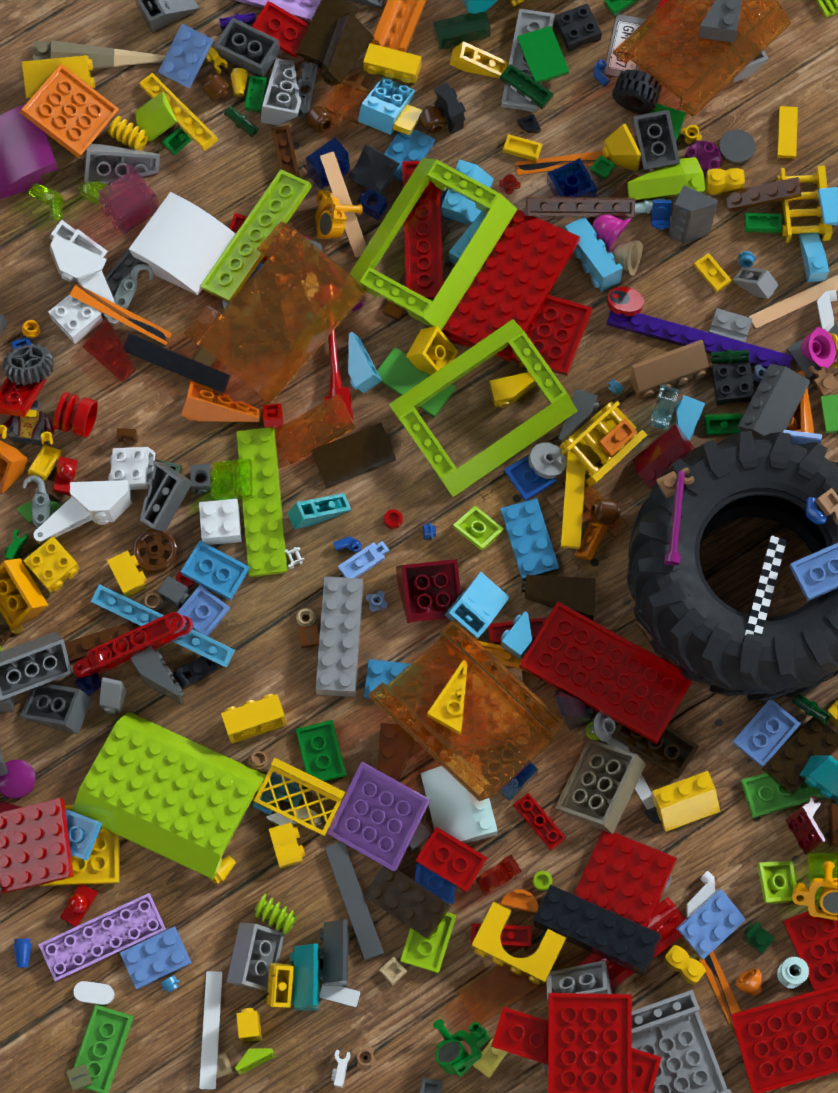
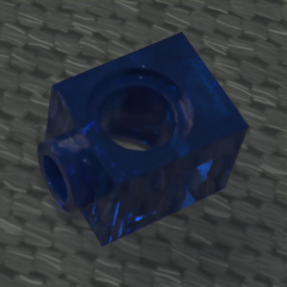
(374, 211)

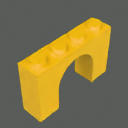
(535, 966)

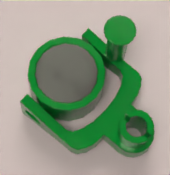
(452, 1054)

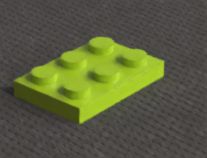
(429, 953)

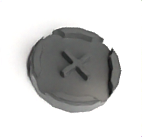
(737, 147)

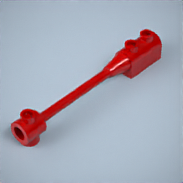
(335, 379)

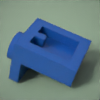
(661, 214)

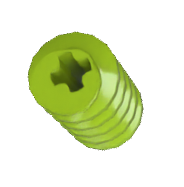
(275, 915)

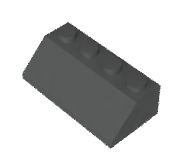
(692, 216)
(774, 401)
(33, 664)

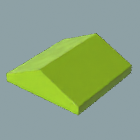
(155, 116)
(478, 528)
(777, 881)
(254, 1058)

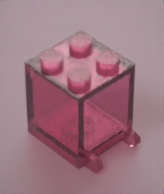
(128, 201)

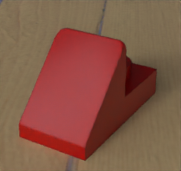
(273, 415)

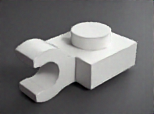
(338, 1074)

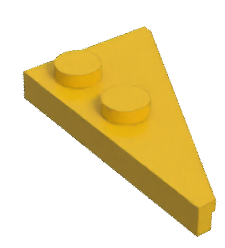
(450, 703)

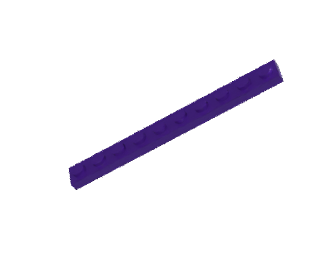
(685, 335)

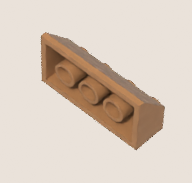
(669, 369)

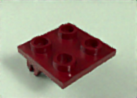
(805, 827)

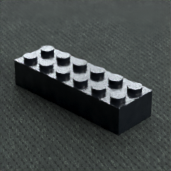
(597, 930)

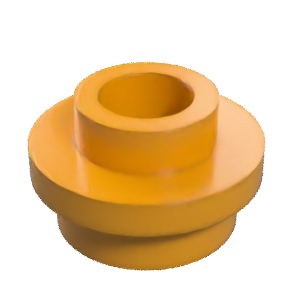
(31, 329)

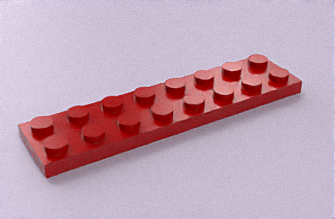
(423, 239)
(528, 1038)

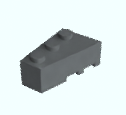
(721, 21)
(164, 496)

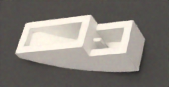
(78, 238)

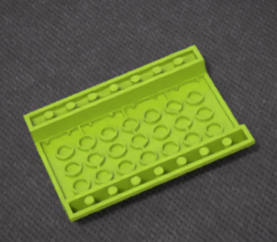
(167, 793)

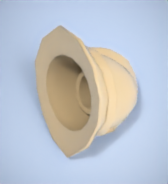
(628, 255)

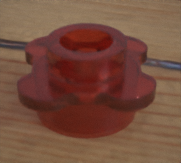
(509, 179)

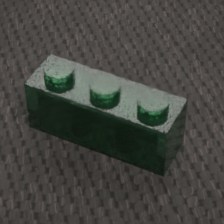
(461, 28)

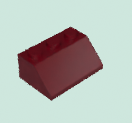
(661, 455)

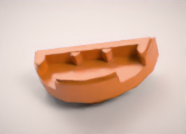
(520, 900)

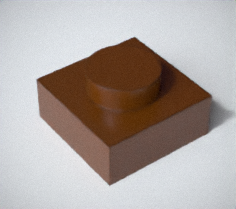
(127, 436)

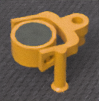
(332, 222)
(828, 894)

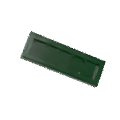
(526, 86)

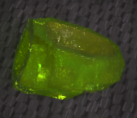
(90, 191)

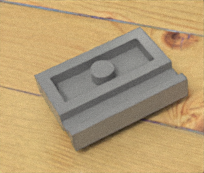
(730, 325)

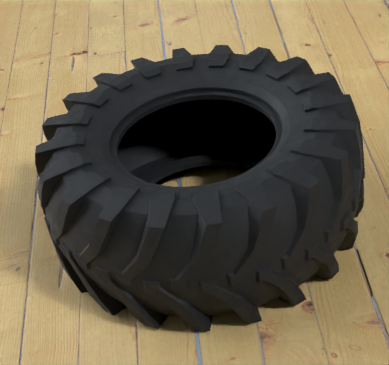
(681, 611)

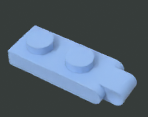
(364, 560)

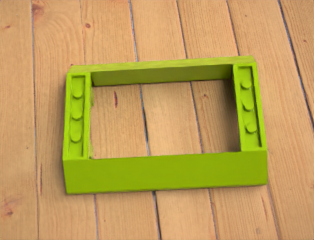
(469, 264)
(460, 478)

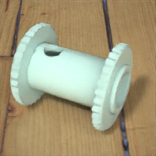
(799, 966)

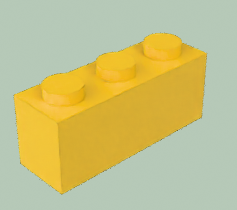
(392, 63)

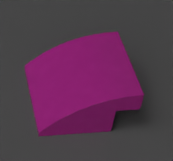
(23, 153)

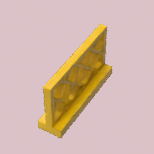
(308, 781)

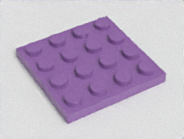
(378, 816)

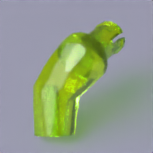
(49, 198)

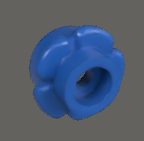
(429, 531)

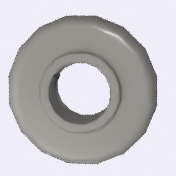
(599, 727)

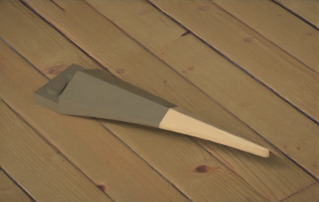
(101, 56)

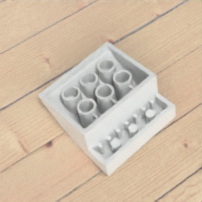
(181, 243)

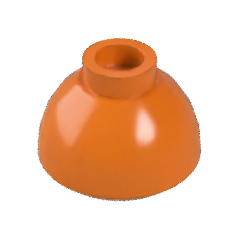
(750, 981)

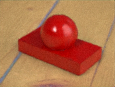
(64, 475)
(79, 905)

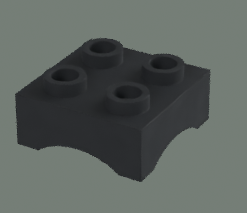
(577, 27)
(450, 107)
(374, 170)
(732, 382)

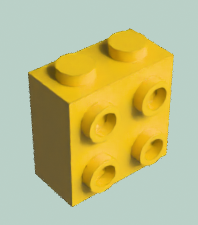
(52, 565)

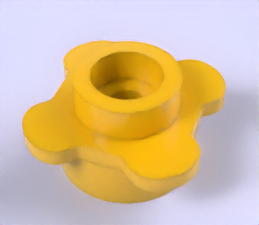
(694, 129)

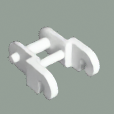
(299, 560)

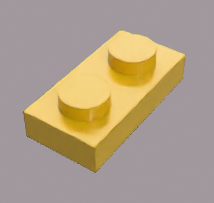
(712, 272)

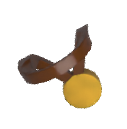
(18, 630)

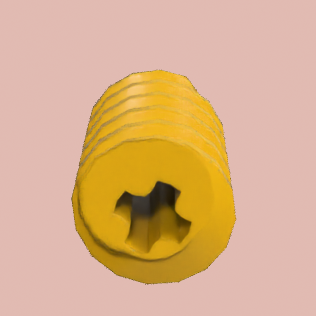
(126, 134)

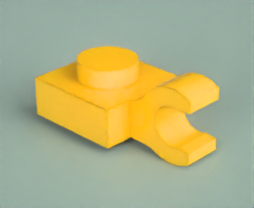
(213, 57)

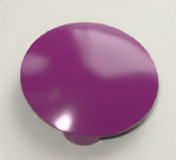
(706, 154)
(19, 779)

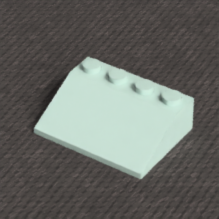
(456, 809)

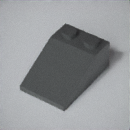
(655, 139)
(57, 707)

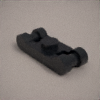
(198, 669)

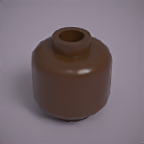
(215, 87)
(319, 119)
(432, 119)
(605, 511)

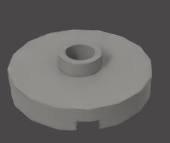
(544, 467)

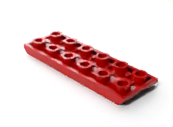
(664, 921)

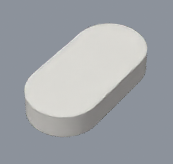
(94, 993)

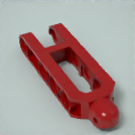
(155, 634)

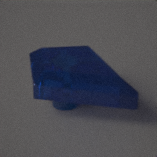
(89, 684)

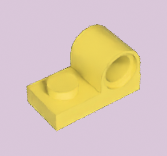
(490, 1060)

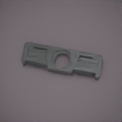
(307, 79)

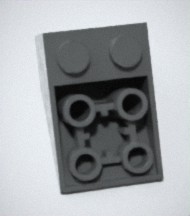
(164, 12)
(153, 673)

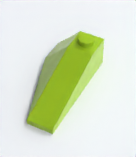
(668, 180)

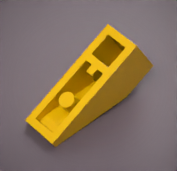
(476, 61)
(509, 389)

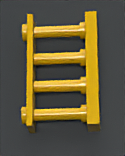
(820, 180)
(608, 463)

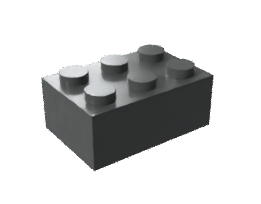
(247, 48)

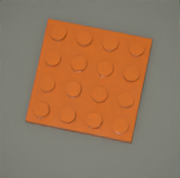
(69, 111)

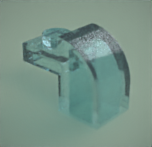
(664, 407)

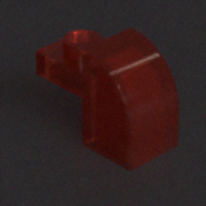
(498, 876)

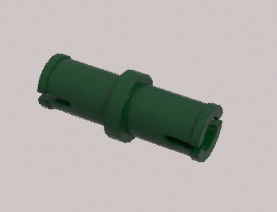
(241, 121)
(730, 356)
(811, 708)

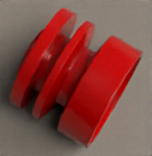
(75, 414)

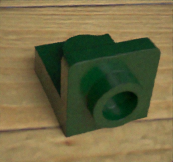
(757, 937)

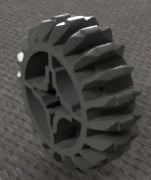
(28, 364)

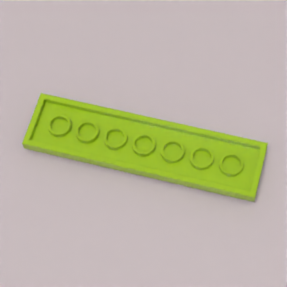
(241, 254)
(264, 510)

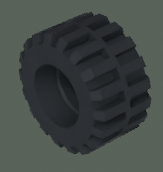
(636, 91)

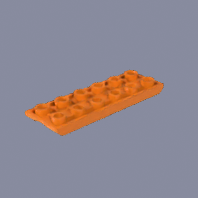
(398, 23)

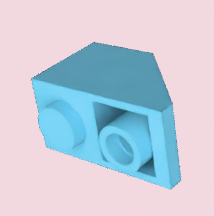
(519, 638)

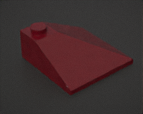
(428, 589)

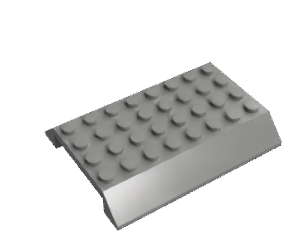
(678, 1036)

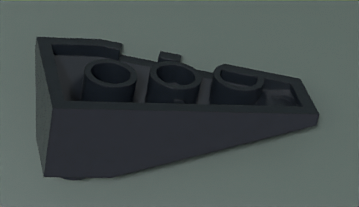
(573, 710)

